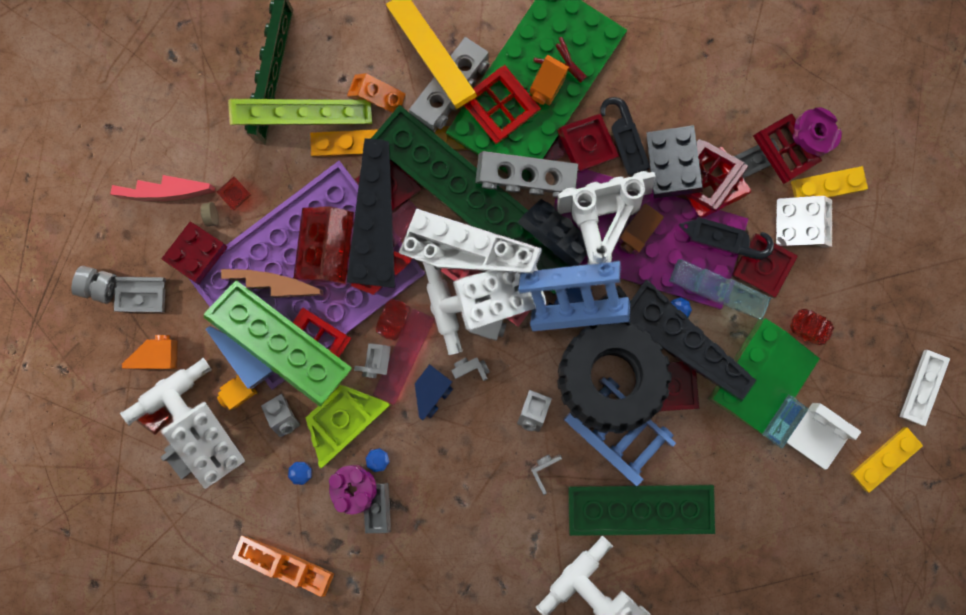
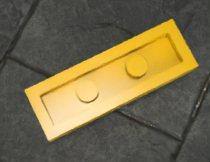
(831, 184)
(886, 459)

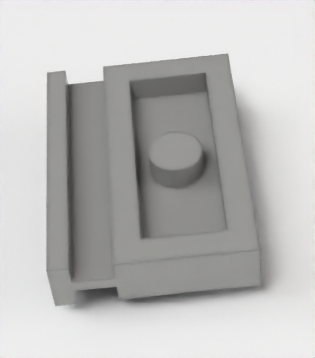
(140, 294)

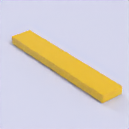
(432, 52)

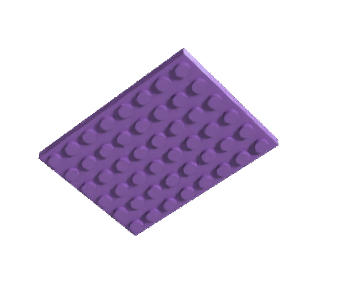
(272, 248)

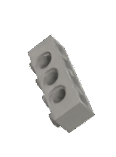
(465, 54)
(489, 162)

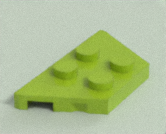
(341, 420)

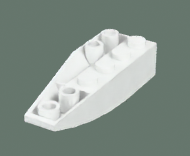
(461, 246)

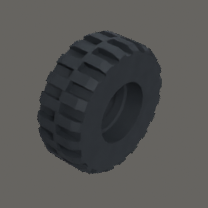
(635, 348)

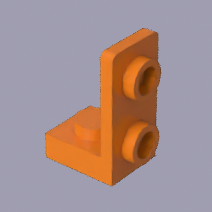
(376, 92)

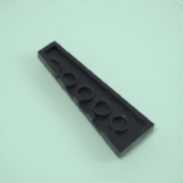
(372, 237)
(687, 342)

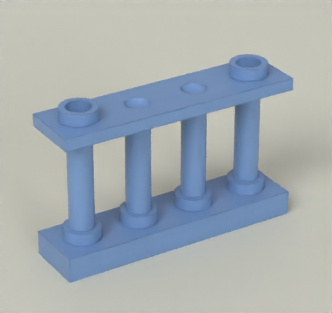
(580, 313)
(614, 454)

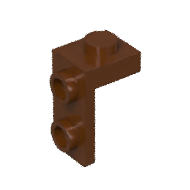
(639, 230)

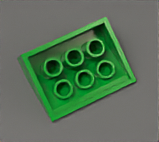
(777, 365)

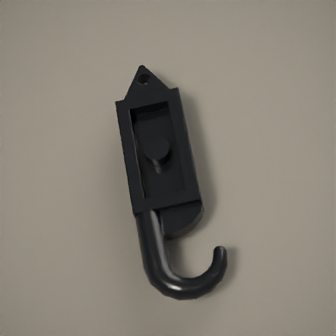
(627, 138)
(725, 238)

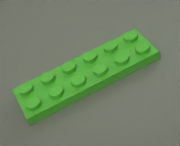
(277, 343)

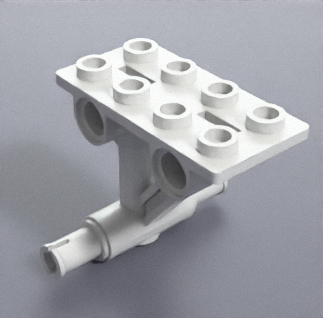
(598, 199)
(479, 297)
(194, 431)
(576, 579)

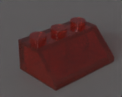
(324, 245)

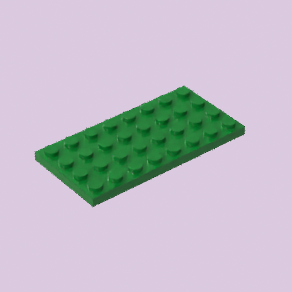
(590, 42)

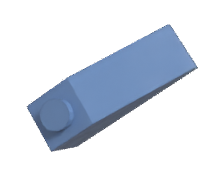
(245, 364)

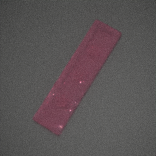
(404, 356)

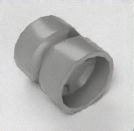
(90, 283)

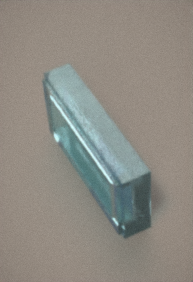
(785, 421)

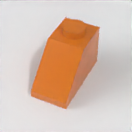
(548, 80)
(154, 354)

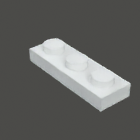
(924, 387)

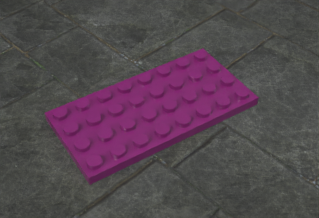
(665, 244)

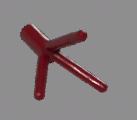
(573, 68)

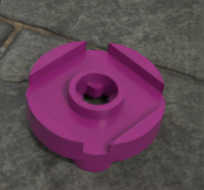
(807, 137)
(339, 489)

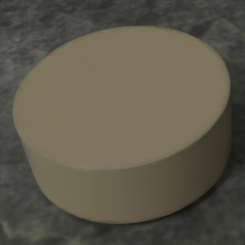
(209, 214)

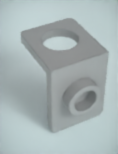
(542, 463)

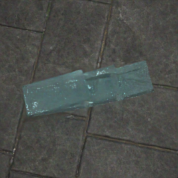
(720, 289)

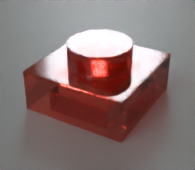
(233, 193)
(155, 421)

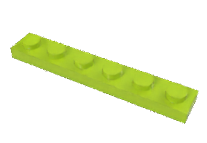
(299, 112)

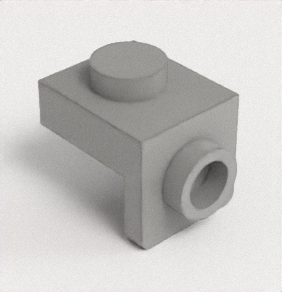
(376, 361)
(464, 366)
(280, 416)

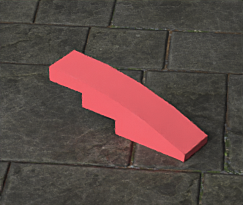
(169, 190)

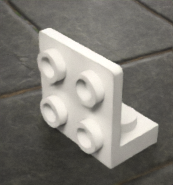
(804, 221)
(821, 435)

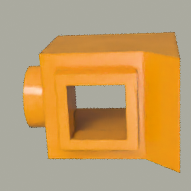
(234, 393)

